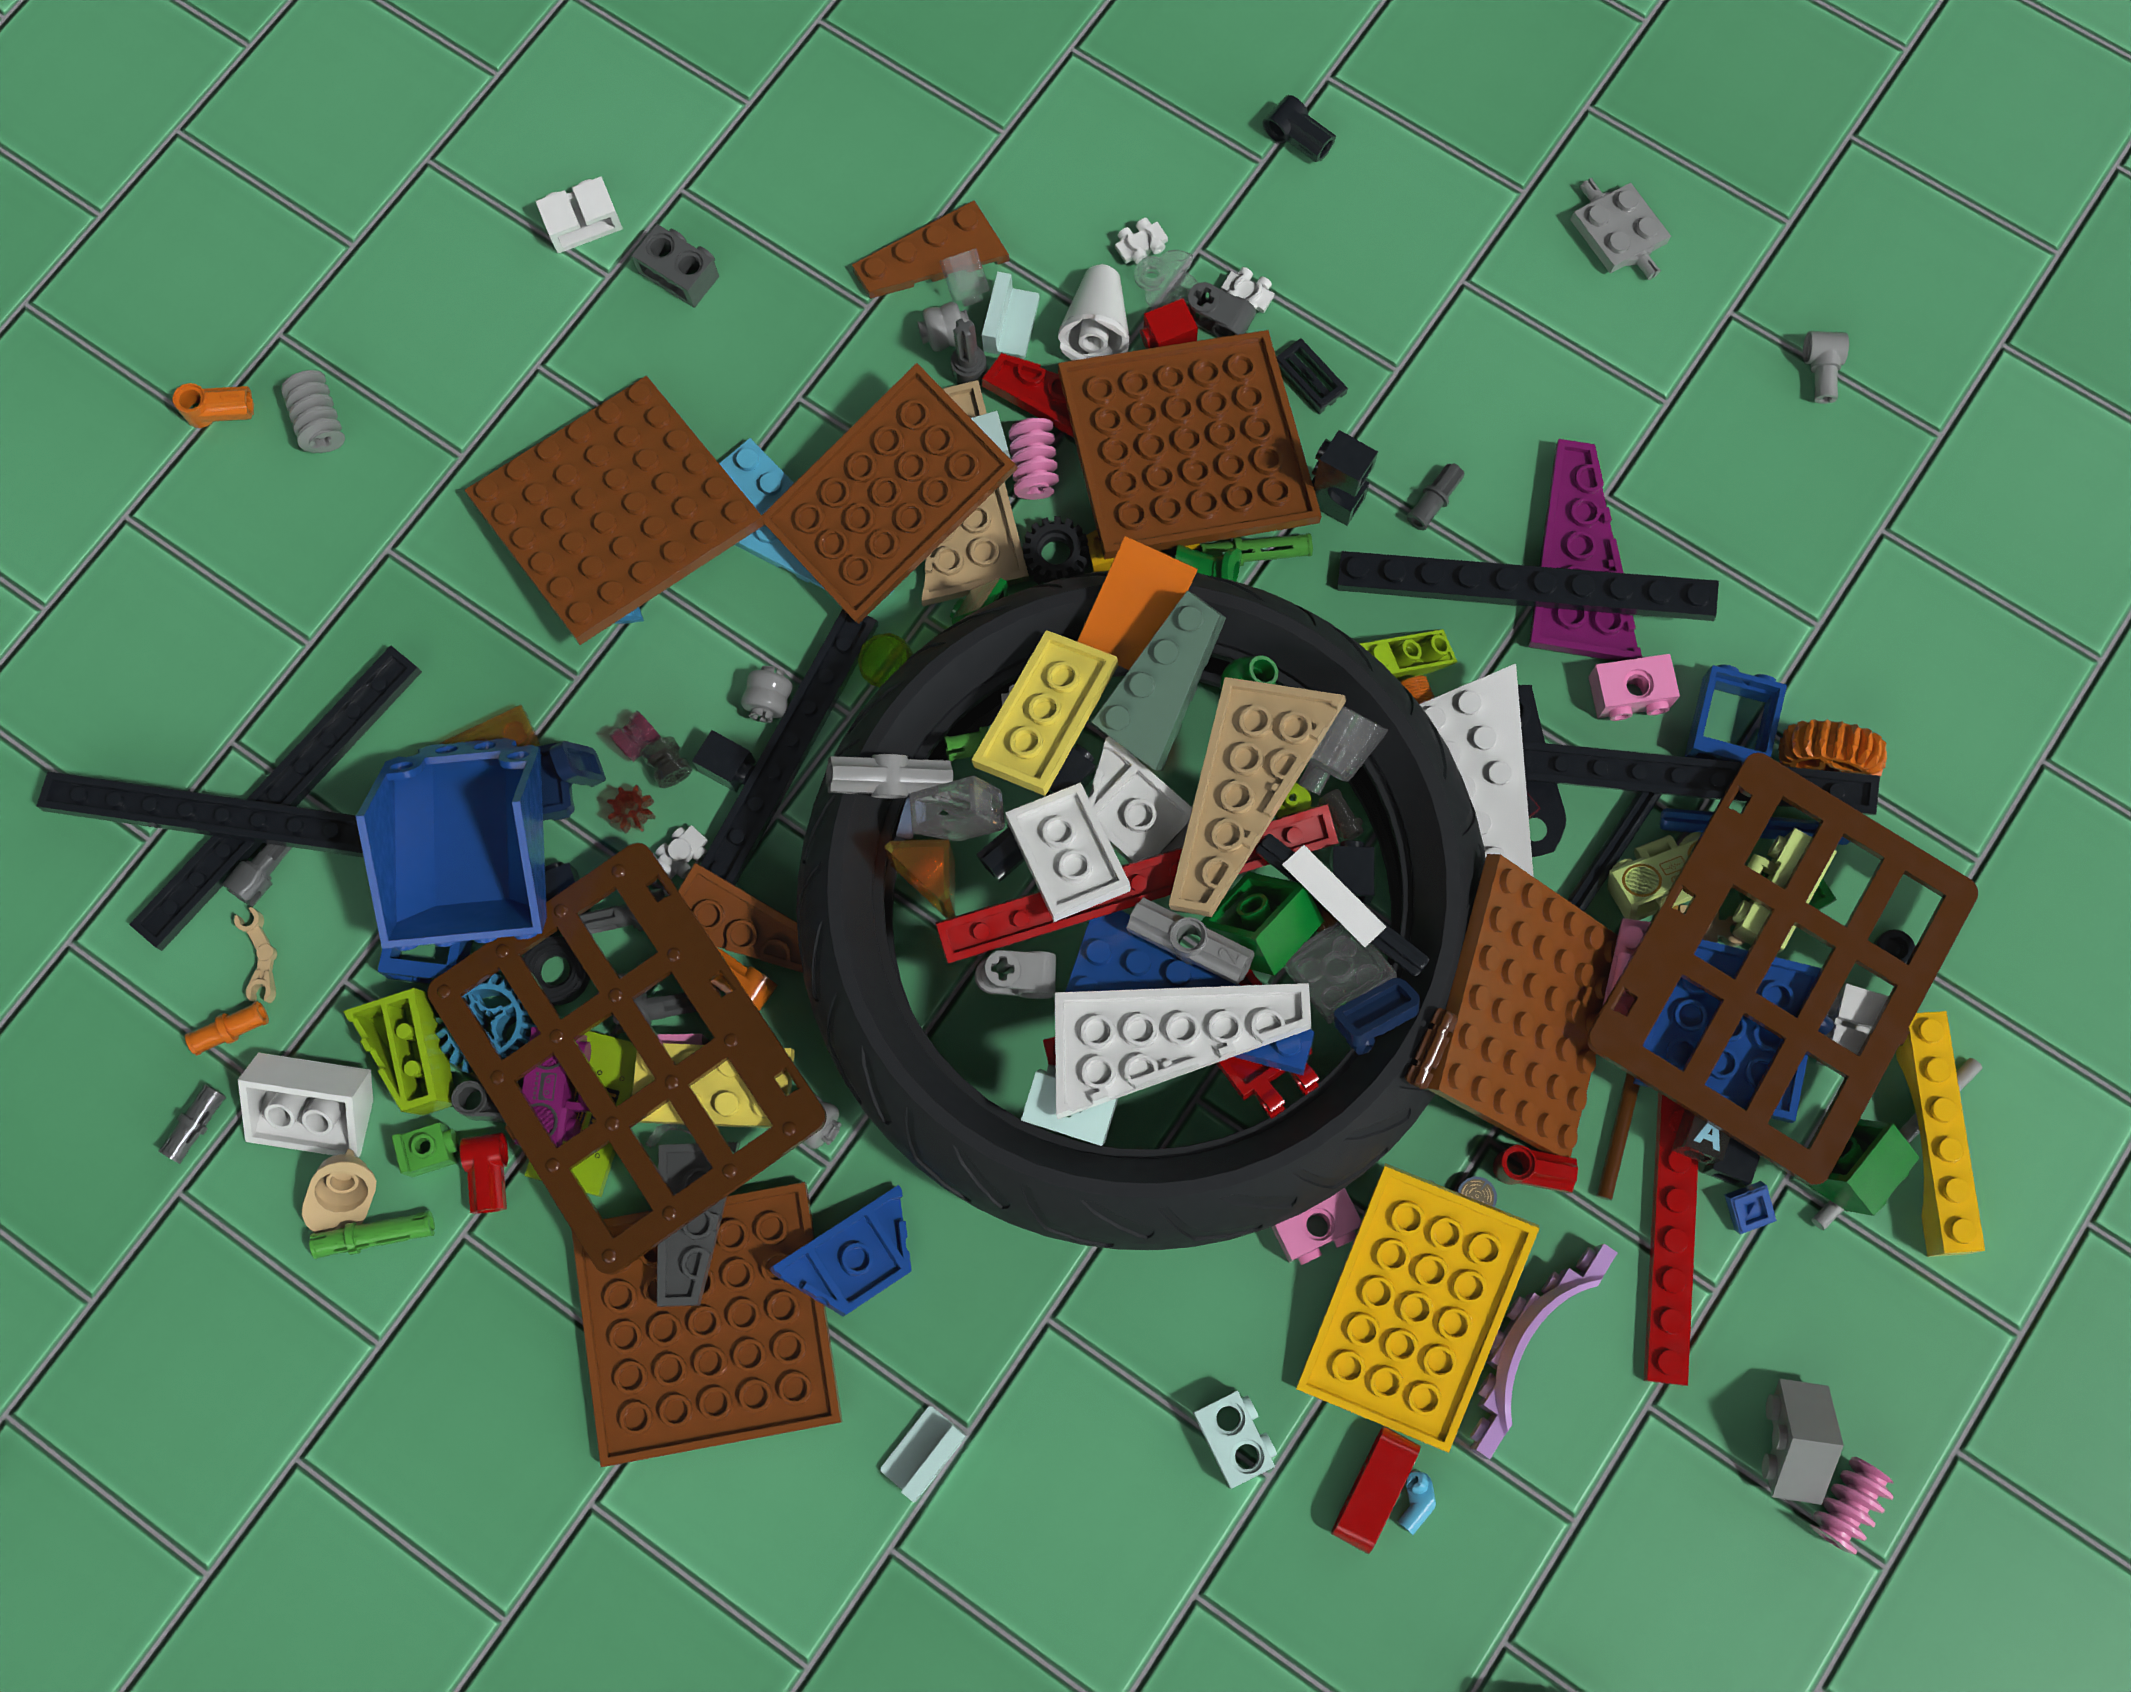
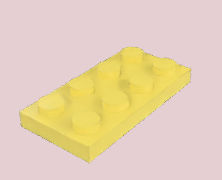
(1045, 712)
(719, 1091)

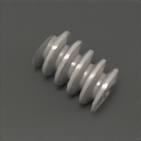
(312, 412)

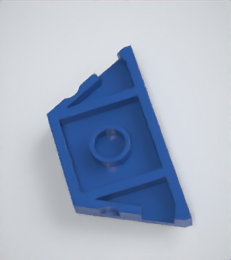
(852, 1257)

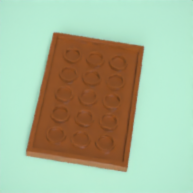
(888, 493)

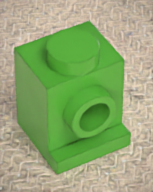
(440, 1155)

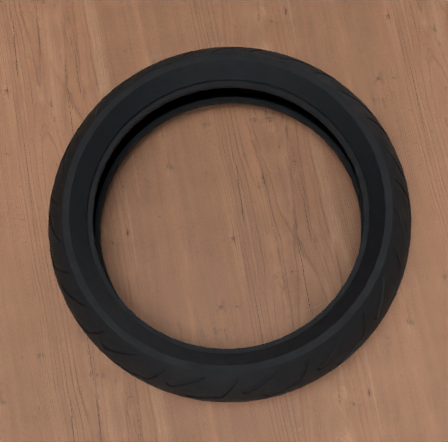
(1087, 1189)

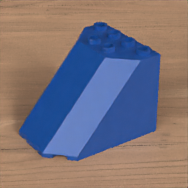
(456, 845)

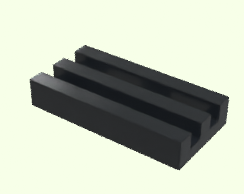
(1301, 386)

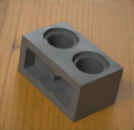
(671, 269)

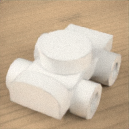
(1141, 244)
(1241, 286)
(684, 847)

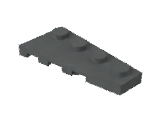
(687, 1253)

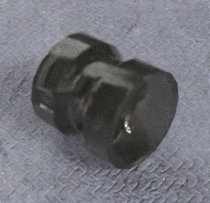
(666, 762)

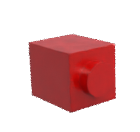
(1169, 325)

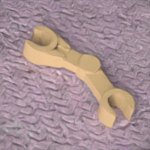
(266, 955)

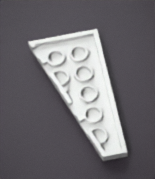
(1485, 740)
(1146, 1036)

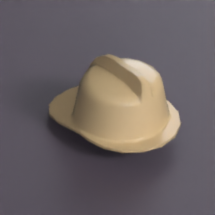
(338, 1193)

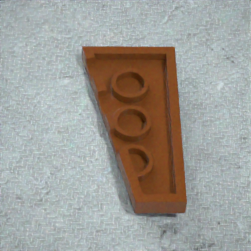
(919, 253)
(740, 920)

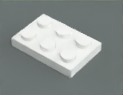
(1067, 852)

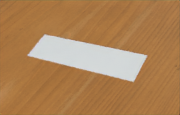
(1334, 895)

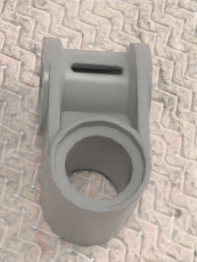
(1025, 974)

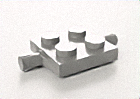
(1620, 228)

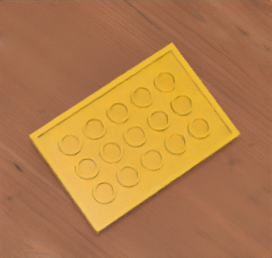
(1417, 1307)

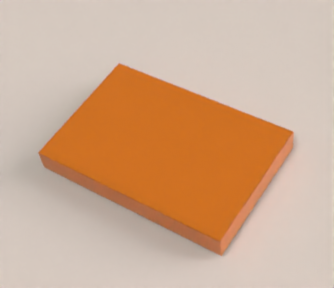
(1135, 600)

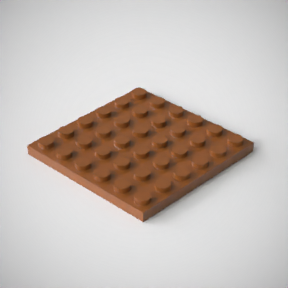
(1188, 443)
(614, 509)
(1524, 1007)
(715, 1372)

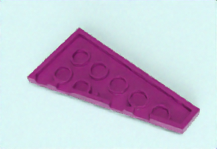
(1581, 539)

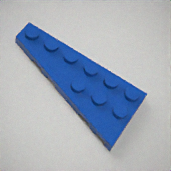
(1122, 961)

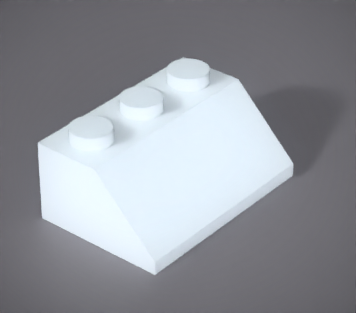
(305, 1104)

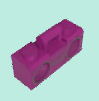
(553, 1095)

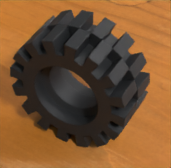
(1052, 532)

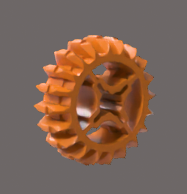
(1832, 748)

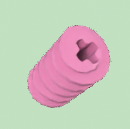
(1033, 458)
(1852, 1505)

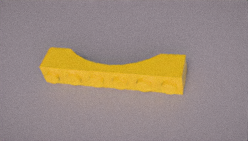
(1949, 1193)

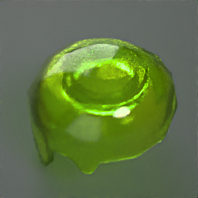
(882, 657)

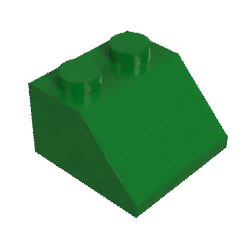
(1266, 917)
(1869, 1168)

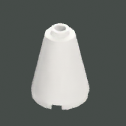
(1096, 317)

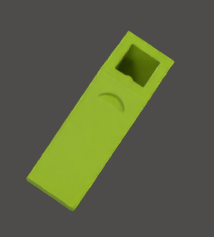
(1413, 653)

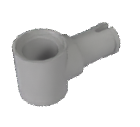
(1826, 354)

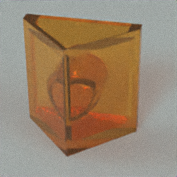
(928, 868)

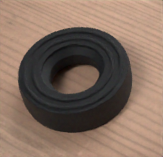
(575, 982)

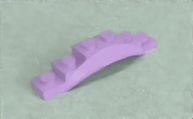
(1510, 1345)

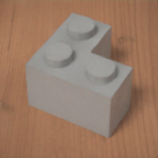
(1803, 1441)

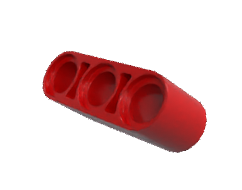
(1376, 1490)

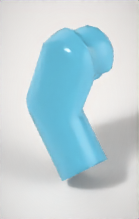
(1421, 1501)

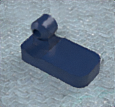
(577, 764)
(556, 793)
(1376, 1013)

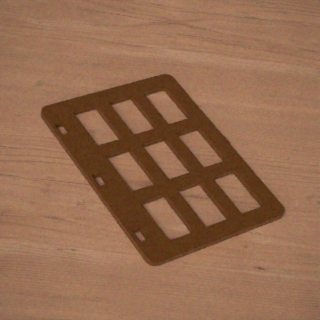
(1673, 937)
(733, 1020)

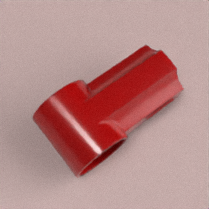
(484, 1162)
(1538, 1170)

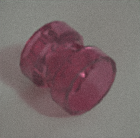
(634, 736)

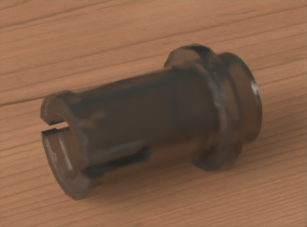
(1344, 821)

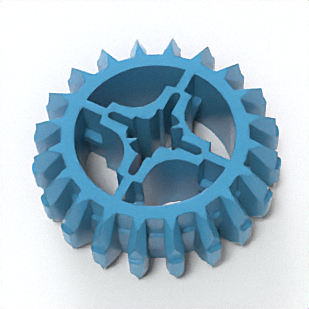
(502, 1019)

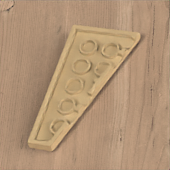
(984, 544)
(1250, 765)

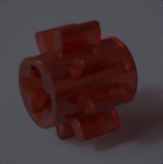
(628, 799)

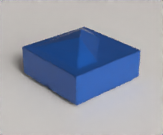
(1750, 1207)

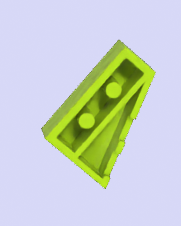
(406, 1049)

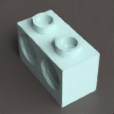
(1225, 1443)

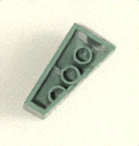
(1156, 691)

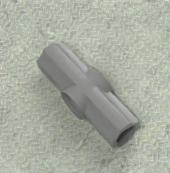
(885, 775)
(1212, 953)

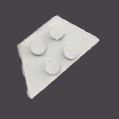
(1136, 806)

